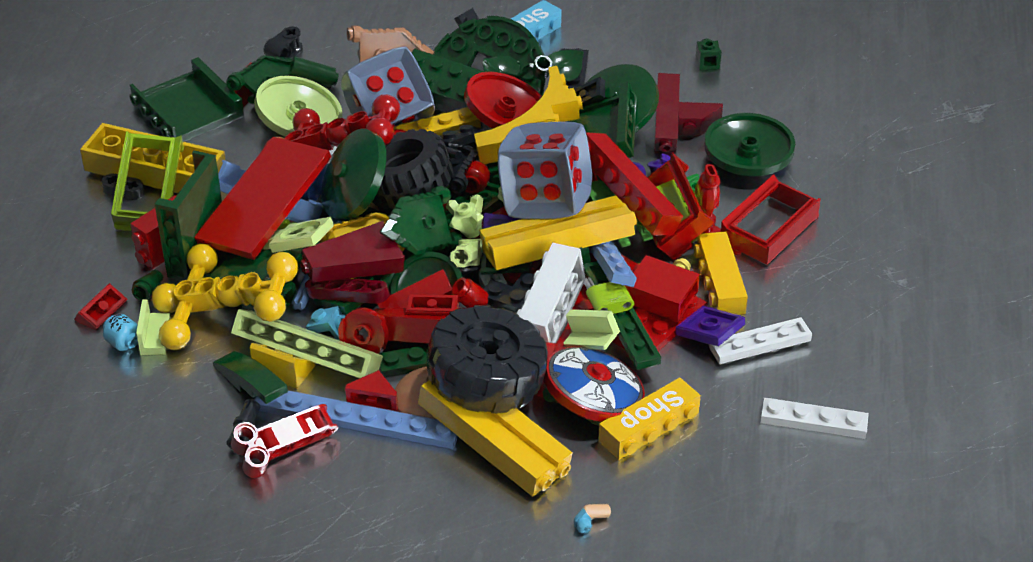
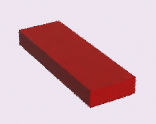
(434, 284)

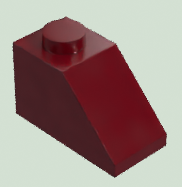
(697, 117)

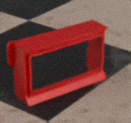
(690, 227)
(757, 248)

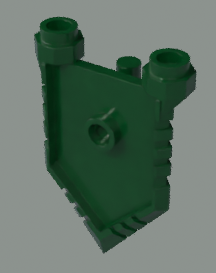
(257, 73)
(421, 223)

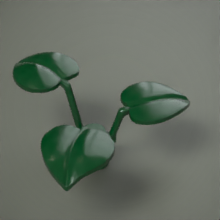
(567, 61)

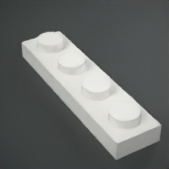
(762, 340)
(814, 418)

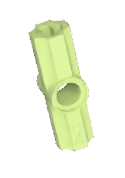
(467, 252)

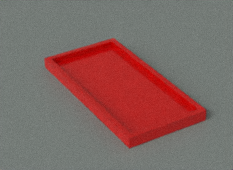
(263, 197)

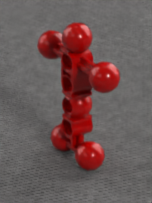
(326, 136)

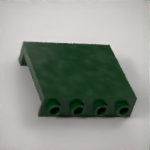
(189, 103)
(613, 117)
(187, 213)

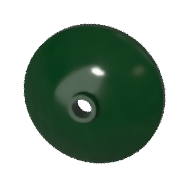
(422, 266)

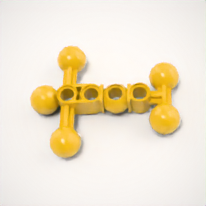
(208, 294)

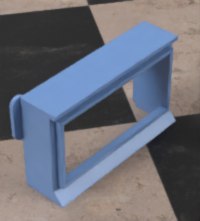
(302, 211)

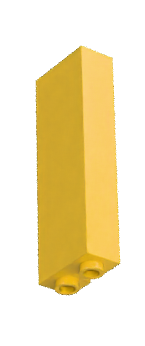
(531, 238)
(504, 439)

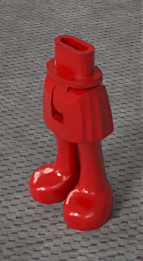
(708, 194)

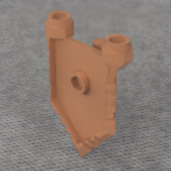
(375, 41)

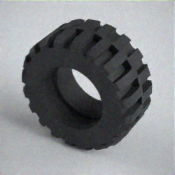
(413, 166)

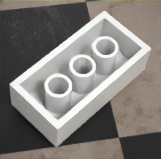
(554, 291)

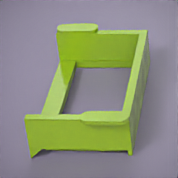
(123, 218)

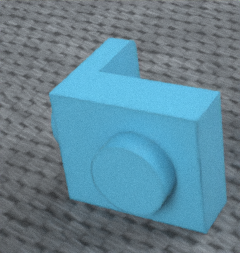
(326, 320)

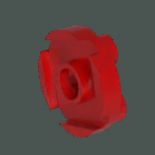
(373, 323)

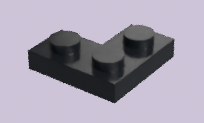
(507, 296)

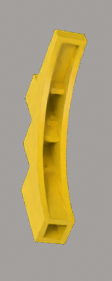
(556, 105)

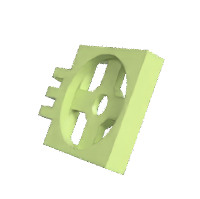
(299, 235)

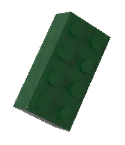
(445, 79)

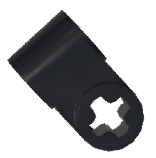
(284, 44)

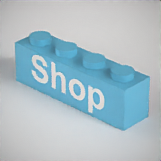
(540, 19)

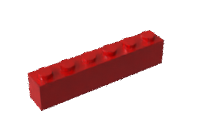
(632, 186)

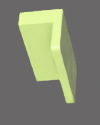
(591, 329)
(148, 331)

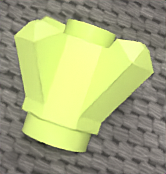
(467, 216)

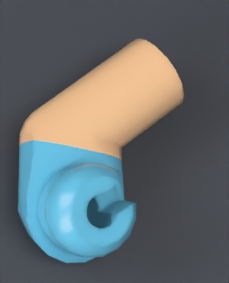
(583, 519)

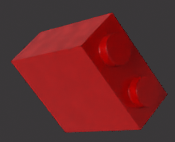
(147, 239)
(663, 288)

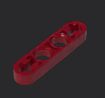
(349, 290)

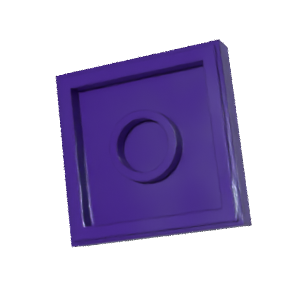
(710, 326)

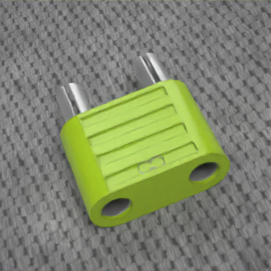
(608, 296)

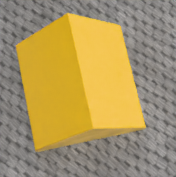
(287, 367)

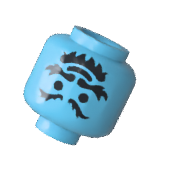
(120, 332)

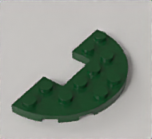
(492, 38)

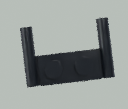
(459, 138)

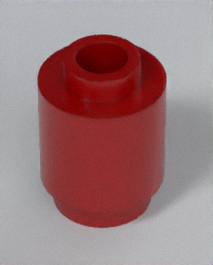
(469, 293)

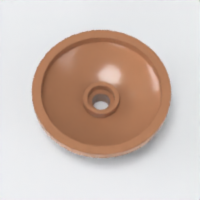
(408, 393)

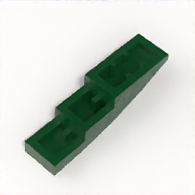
(250, 376)

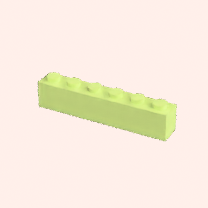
(306, 344)

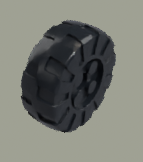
(486, 359)

